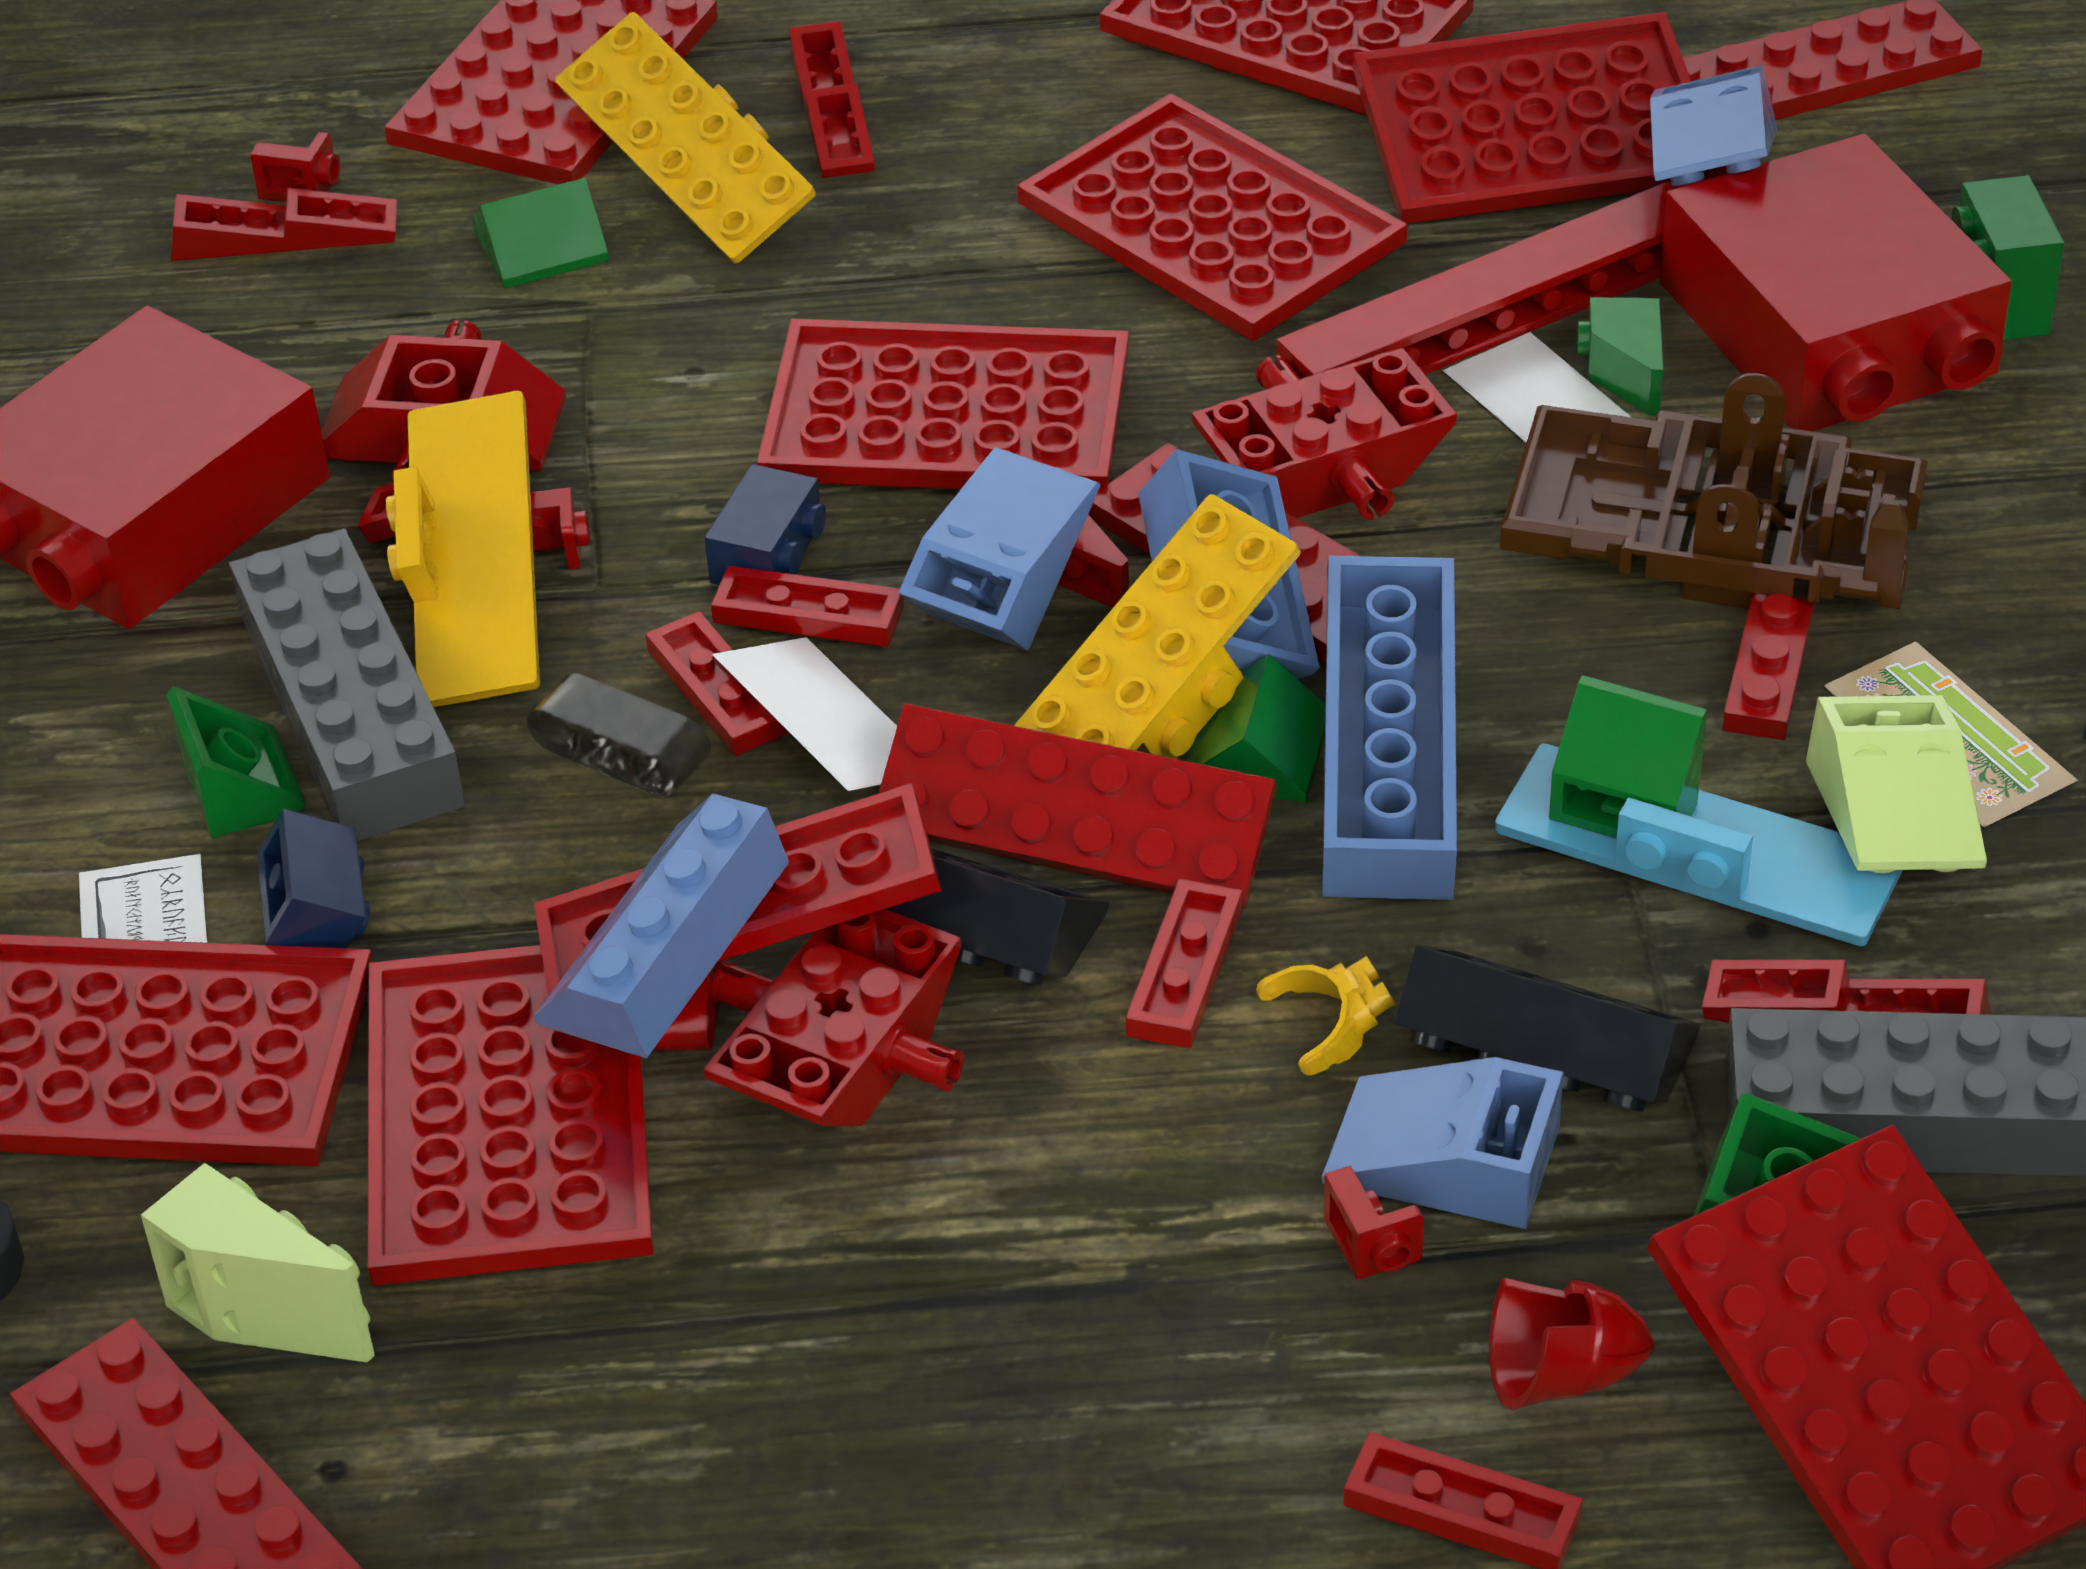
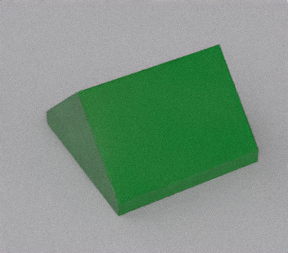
(541, 233)
(1266, 730)
(232, 764)

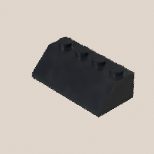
(1007, 918)
(1545, 1025)

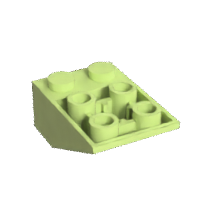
(1896, 782)
(254, 1271)

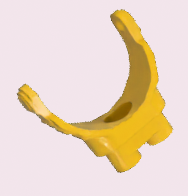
(1358, 1009)

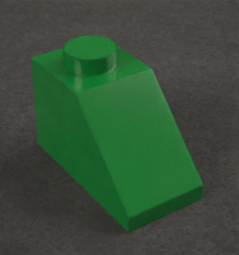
(1625, 349)

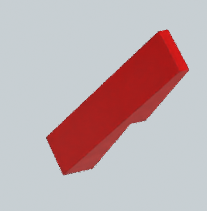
(831, 99)
(308, 221)
(1828, 988)

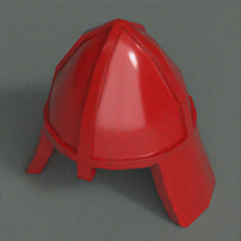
(1561, 1341)

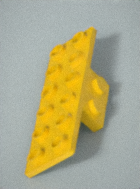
(686, 137)
(468, 548)
(1159, 655)

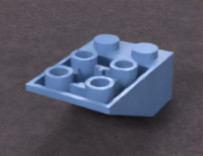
(1711, 125)
(1000, 547)
(1454, 1136)

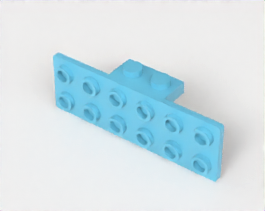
(1719, 853)

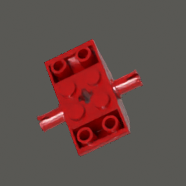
(420, 372)
(1333, 432)
(841, 1020)

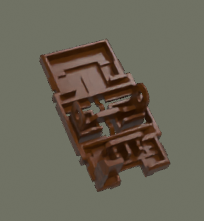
(1614, 482)

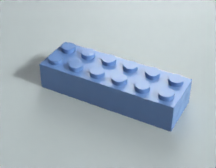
(1390, 729)

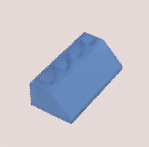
(1281, 619)
(669, 928)

